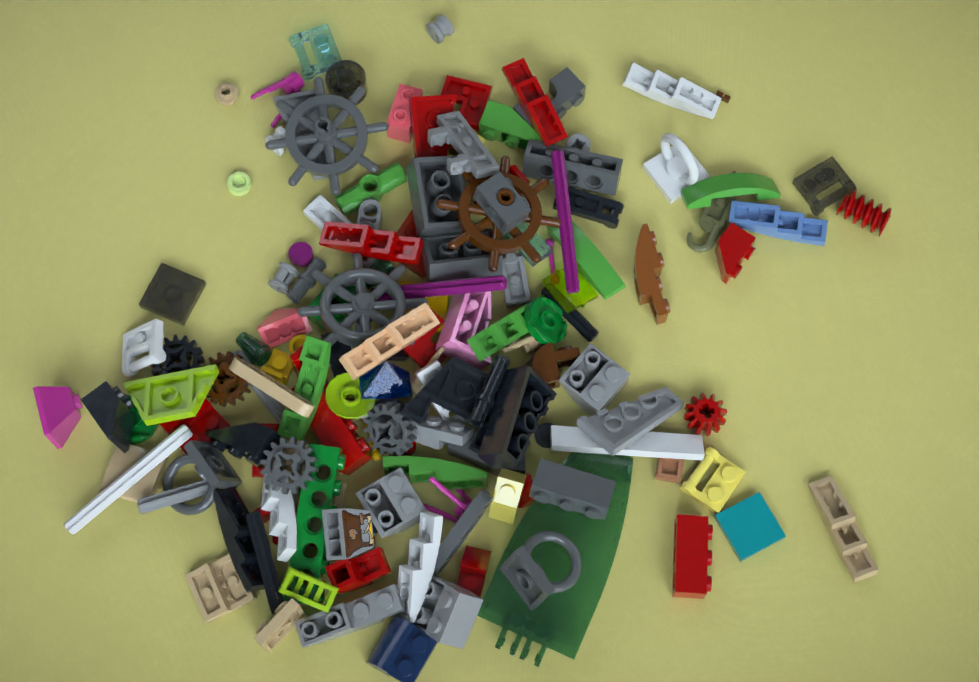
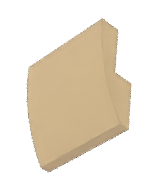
(121, 462)
(218, 589)

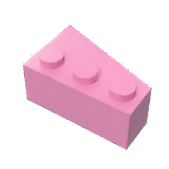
(465, 318)

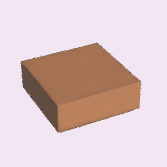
(669, 470)

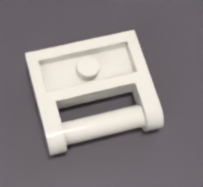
(140, 340)

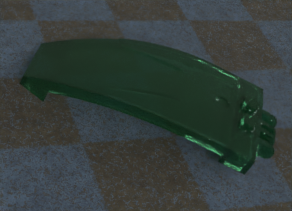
(565, 615)

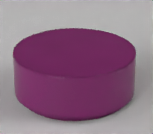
(300, 254)

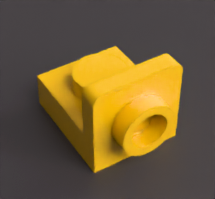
(279, 366)

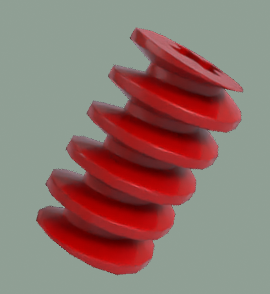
(864, 212)

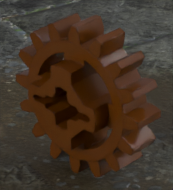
(229, 389)

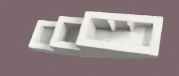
(672, 92)
(281, 518)
(422, 558)

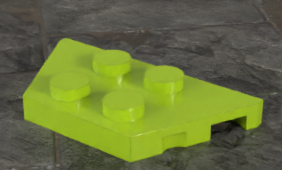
(171, 394)

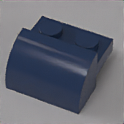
(402, 651)

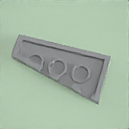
(630, 420)

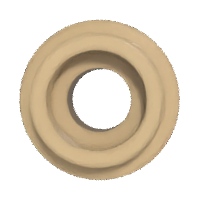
(228, 99)

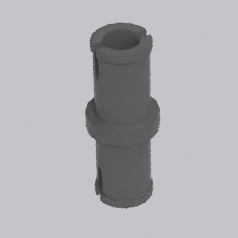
(305, 281)

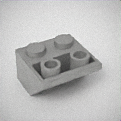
(594, 380)
(392, 503)
(448, 612)

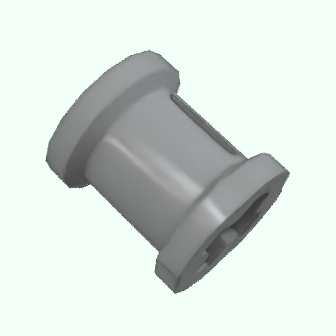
(283, 278)

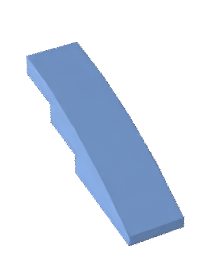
(778, 224)

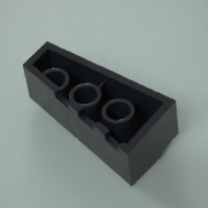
(514, 417)

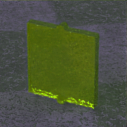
(557, 287)

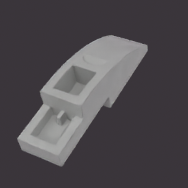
(436, 432)
(349, 617)

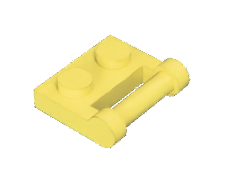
(719, 486)

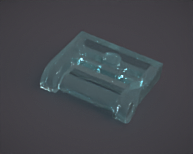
(322, 47)

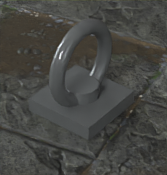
(210, 466)
(528, 575)

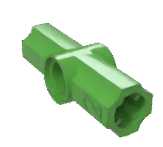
(383, 182)

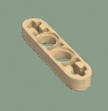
(272, 387)

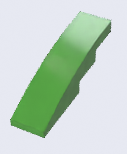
(592, 263)
(499, 334)
(448, 473)

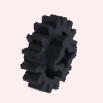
(181, 351)

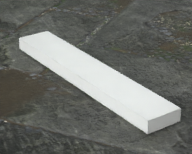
(649, 445)

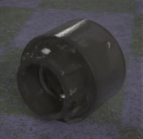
(345, 73)

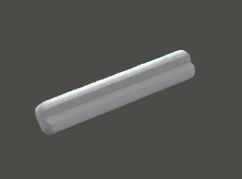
(172, 496)

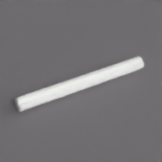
(128, 479)

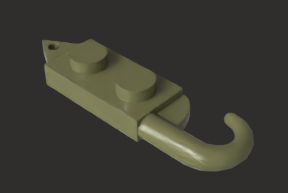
(712, 222)

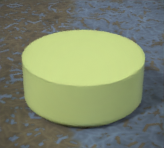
(239, 183)

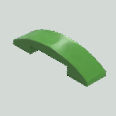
(729, 185)
(309, 385)

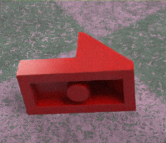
(474, 569)

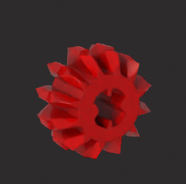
(711, 408)

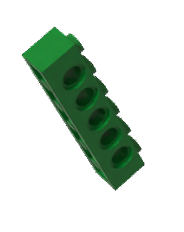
(308, 510)

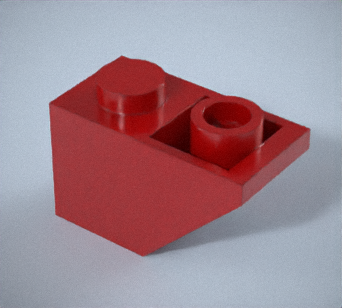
(732, 249)

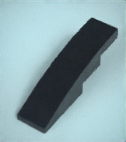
(234, 527)

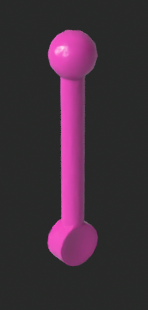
(550, 243)

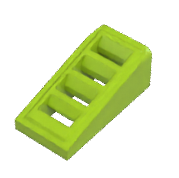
(312, 580)

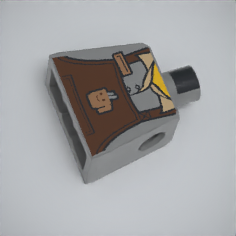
(347, 532)

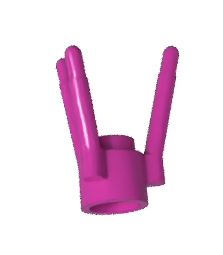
(289, 84)
(462, 505)

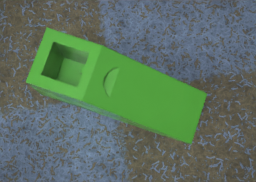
(506, 126)

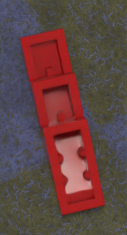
(534, 102)
(370, 242)

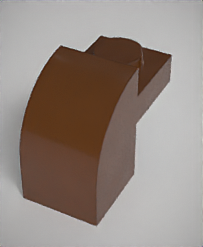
(547, 362)

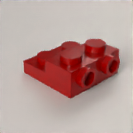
(205, 420)

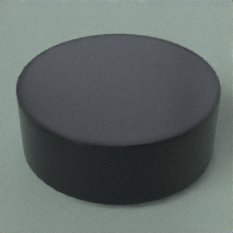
(542, 435)

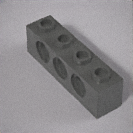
(583, 168)

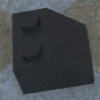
(112, 413)

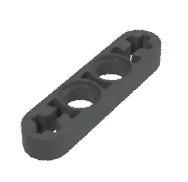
(462, 529)

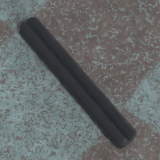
(264, 559)

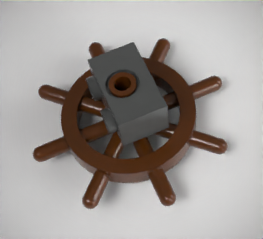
(506, 204)

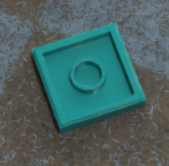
(749, 526)

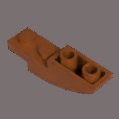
(646, 272)

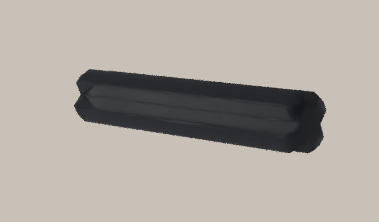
(576, 319)

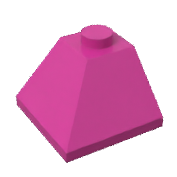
(58, 412)

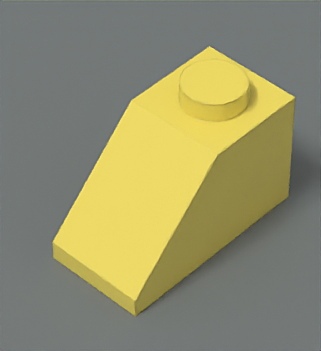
(507, 495)

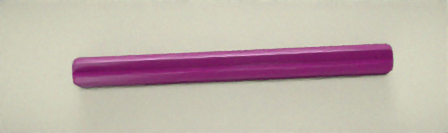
(565, 228)
(451, 287)

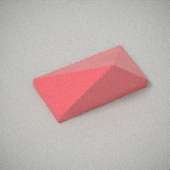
(283, 326)

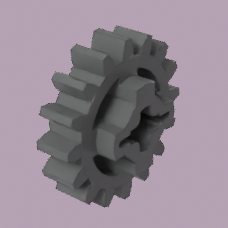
(389, 429)
(279, 471)

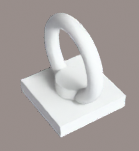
(674, 168)

